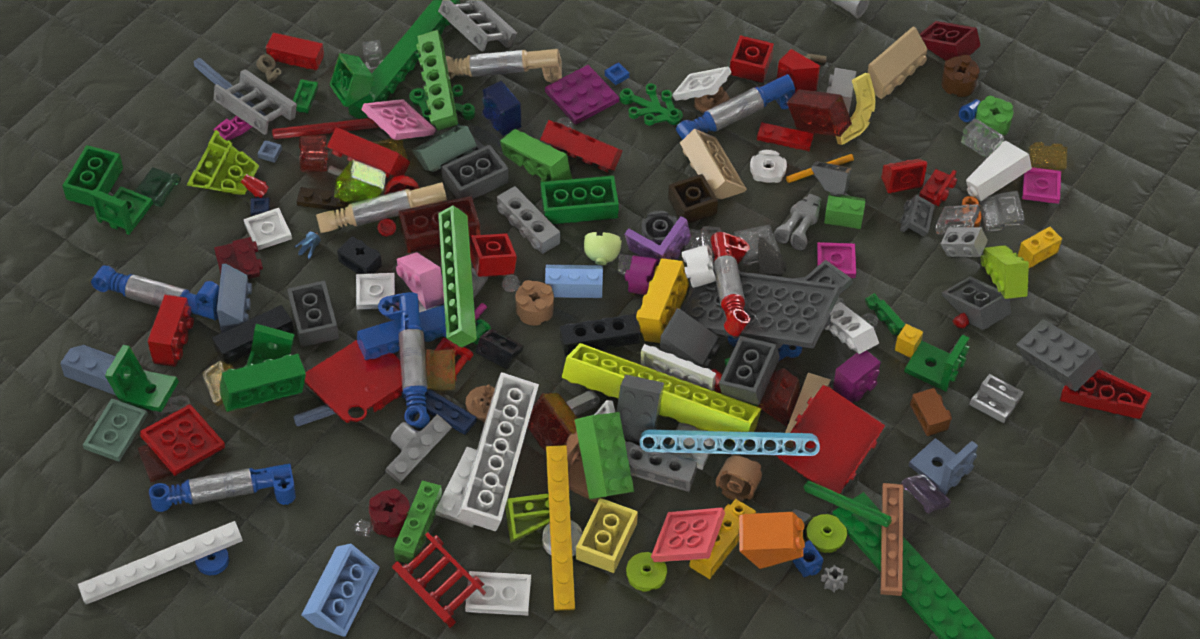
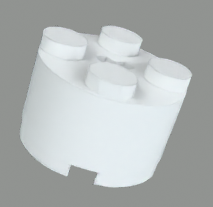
(699, 265)

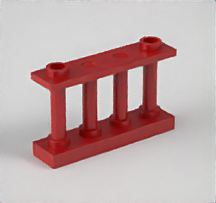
(432, 598)

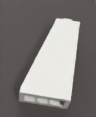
(998, 170)

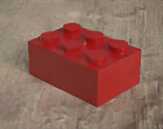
(170, 330)

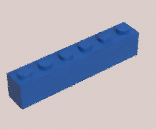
(385, 338)

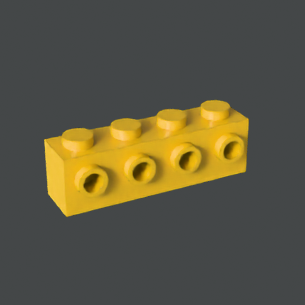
(726, 539)

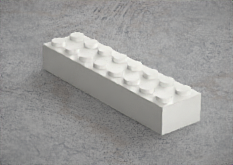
(498, 452)

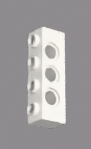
(852, 329)

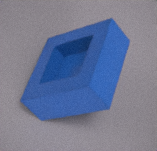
(617, 73)

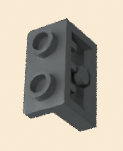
(917, 215)

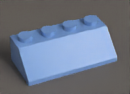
(340, 590)

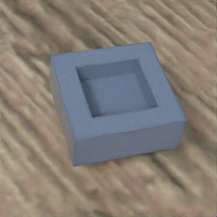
(269, 151)

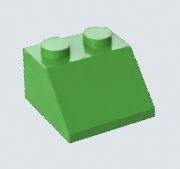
(845, 211)

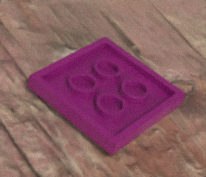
(581, 94)

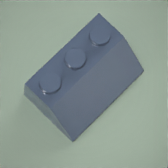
(233, 298)
(88, 367)

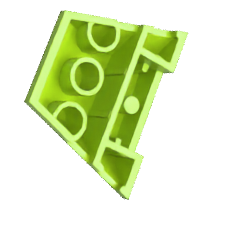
(223, 167)

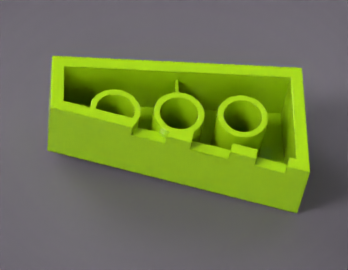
(1006, 271)

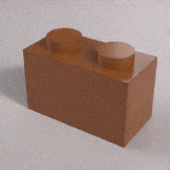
(930, 411)

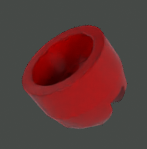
(961, 320)

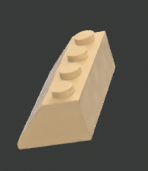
(897, 62)
(711, 160)

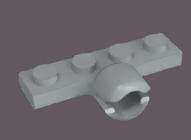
(415, 445)

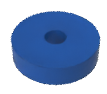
(215, 566)

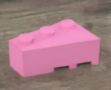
(422, 278)

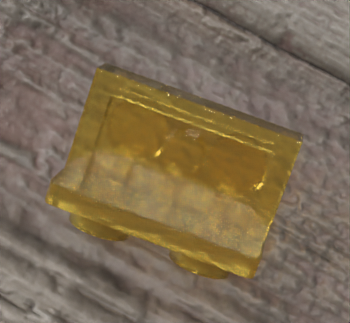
(1048, 156)

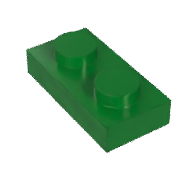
(305, 95)

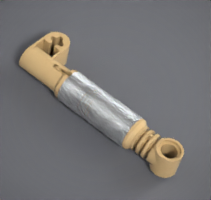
(508, 62)
(379, 207)

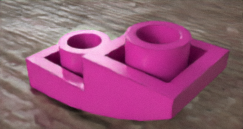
(232, 128)

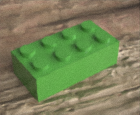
(604, 455)

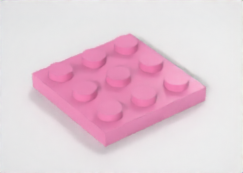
(398, 119)

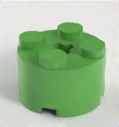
(995, 114)

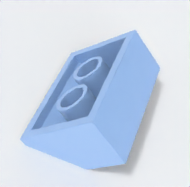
(575, 280)

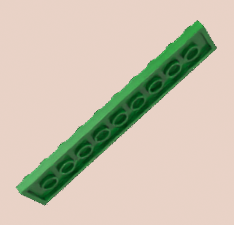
(920, 583)

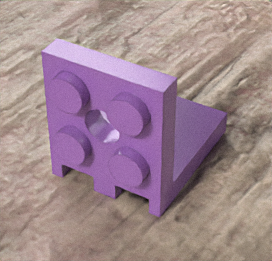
(668, 249)

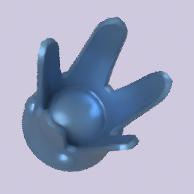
(312, 240)

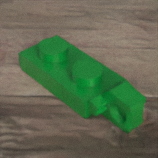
(885, 314)

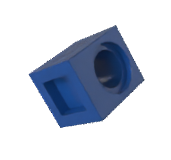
(809, 568)

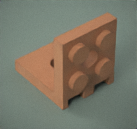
(576, 473)

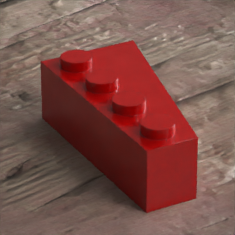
(581, 145)
(366, 152)
(1109, 395)

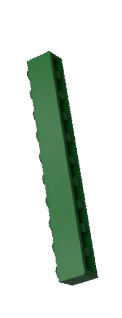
(401, 58)

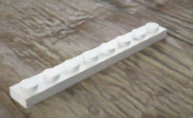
(160, 562)

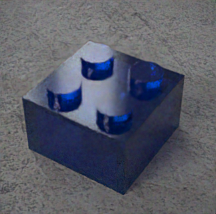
(501, 108)

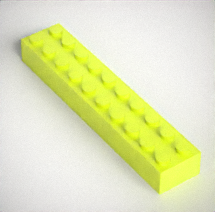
(680, 398)

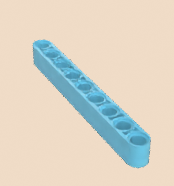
(739, 446)

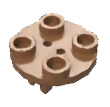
(707, 101)
(475, 405)

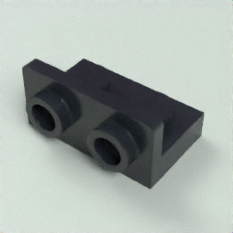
(498, 348)

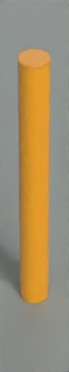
(808, 172)

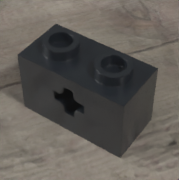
(359, 257)

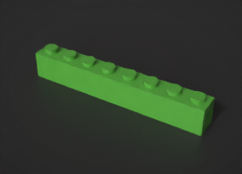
(457, 277)

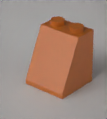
(771, 537)

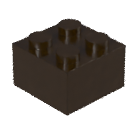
(693, 198)

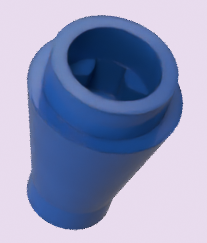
(968, 111)

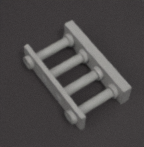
(485, 16)
(261, 91)

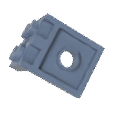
(952, 467)

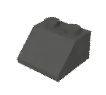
(832, 177)

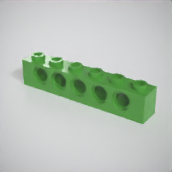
(437, 80)

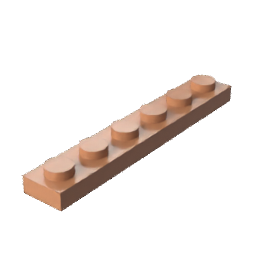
(892, 540)

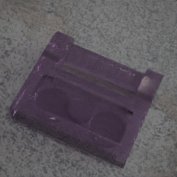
(926, 492)

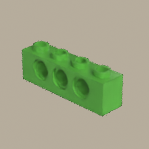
(418, 522)

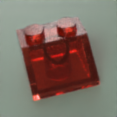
(781, 396)

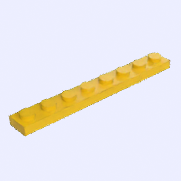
(560, 528)

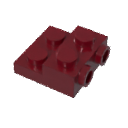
(240, 256)

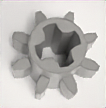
(837, 582)

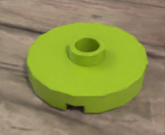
(824, 541)
(645, 580)

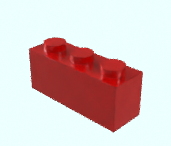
(295, 51)

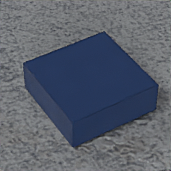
(259, 205)

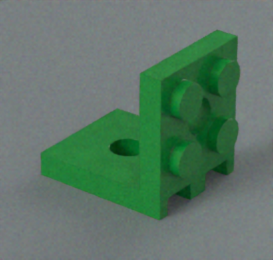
(115, 208)
(269, 344)
(945, 366)
(133, 383)

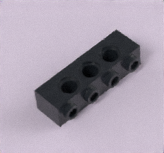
(601, 333)

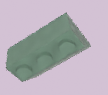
(445, 148)

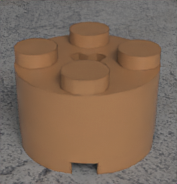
(534, 302)
(739, 477)

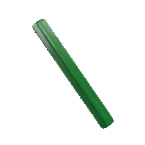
(848, 503)

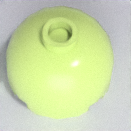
(602, 248)

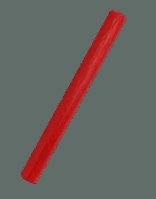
(323, 128)

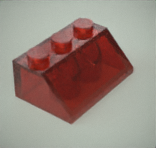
(551, 420)

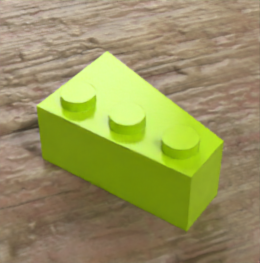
(526, 515)

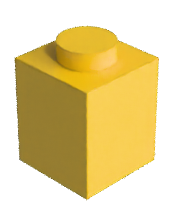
(908, 340)

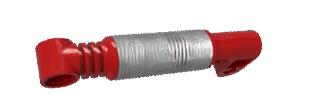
(727, 253)

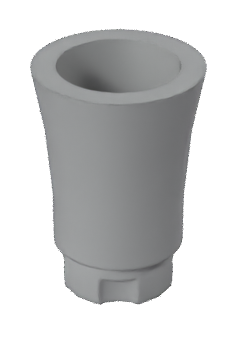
(855, 7)

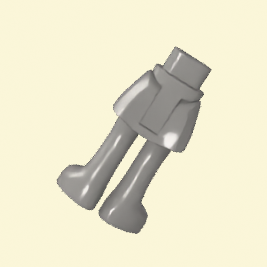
(805, 212)

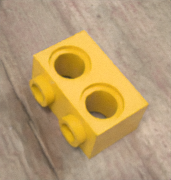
(1040, 246)

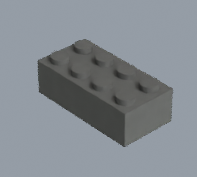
(1059, 355)

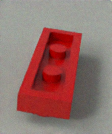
(785, 136)

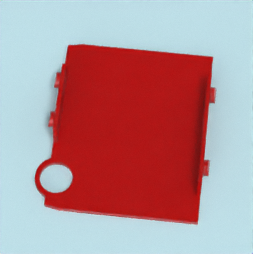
(351, 381)
(843, 436)

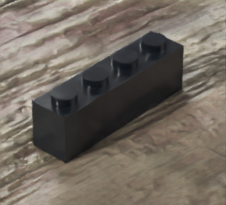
(238, 340)

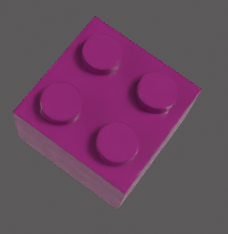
(856, 376)

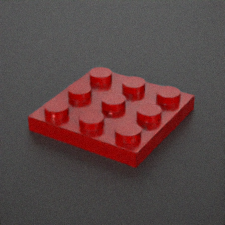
(182, 439)

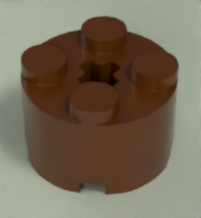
(960, 76)

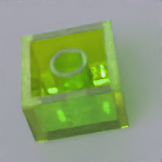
(359, 182)

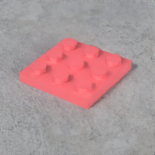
(688, 535)

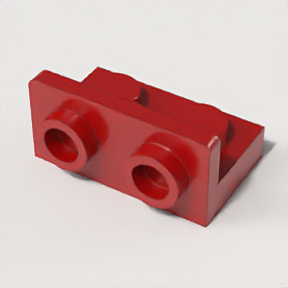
(938, 187)

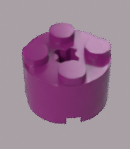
(640, 274)

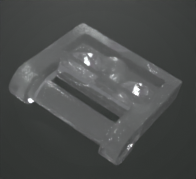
(957, 214)

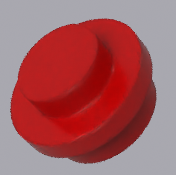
(386, 227)

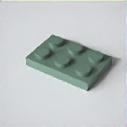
(115, 430)

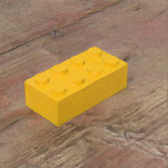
(663, 298)

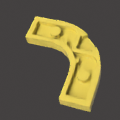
(865, 106)

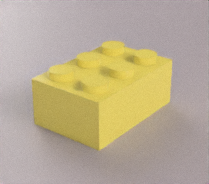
(606, 535)

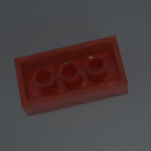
(421, 223)

